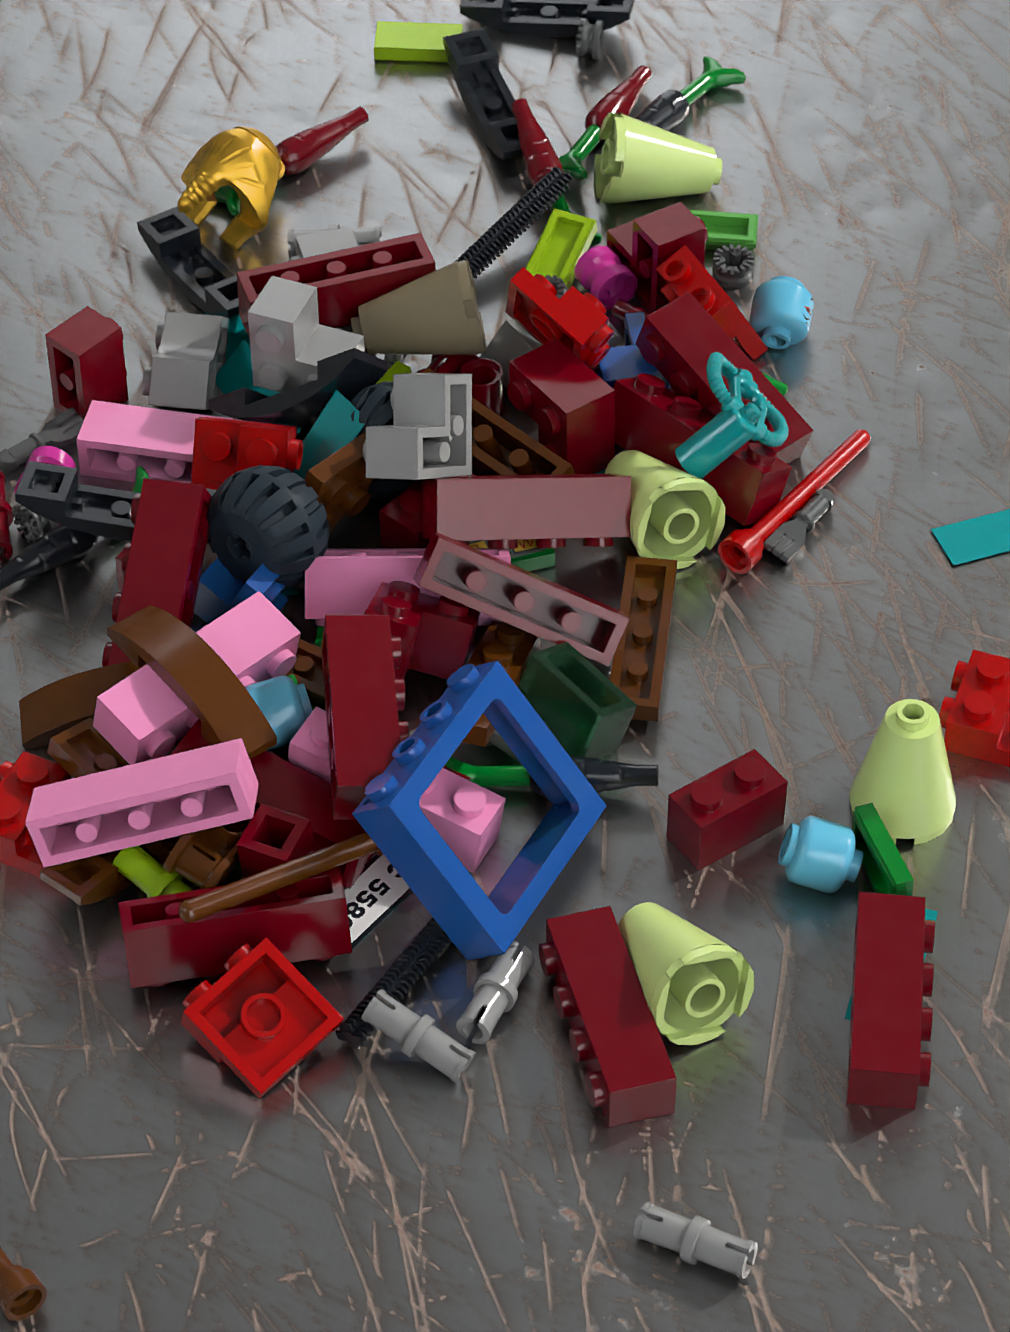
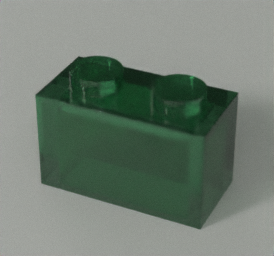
(576, 701)

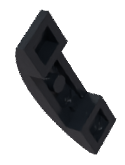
(546, 17)
(484, 90)
(189, 264)
(302, 405)
(57, 496)

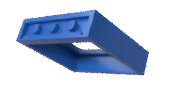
(393, 818)

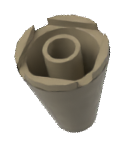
(425, 316)

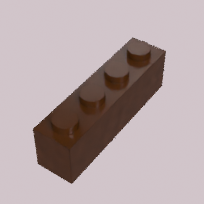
(506, 450)

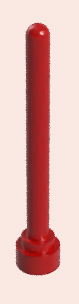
(744, 547)

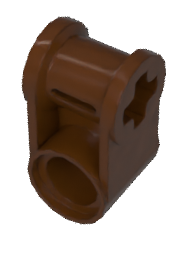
(207, 855)

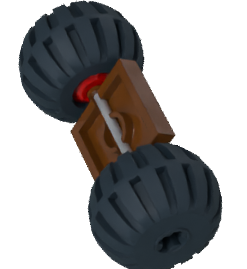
(287, 521)

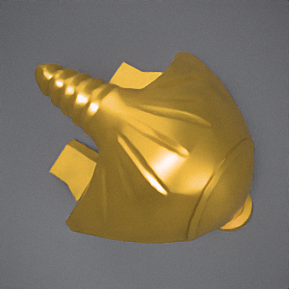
(237, 159)

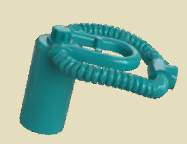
(735, 422)

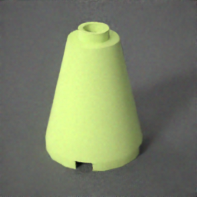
(650, 163)
(670, 509)
(907, 774)
(685, 974)

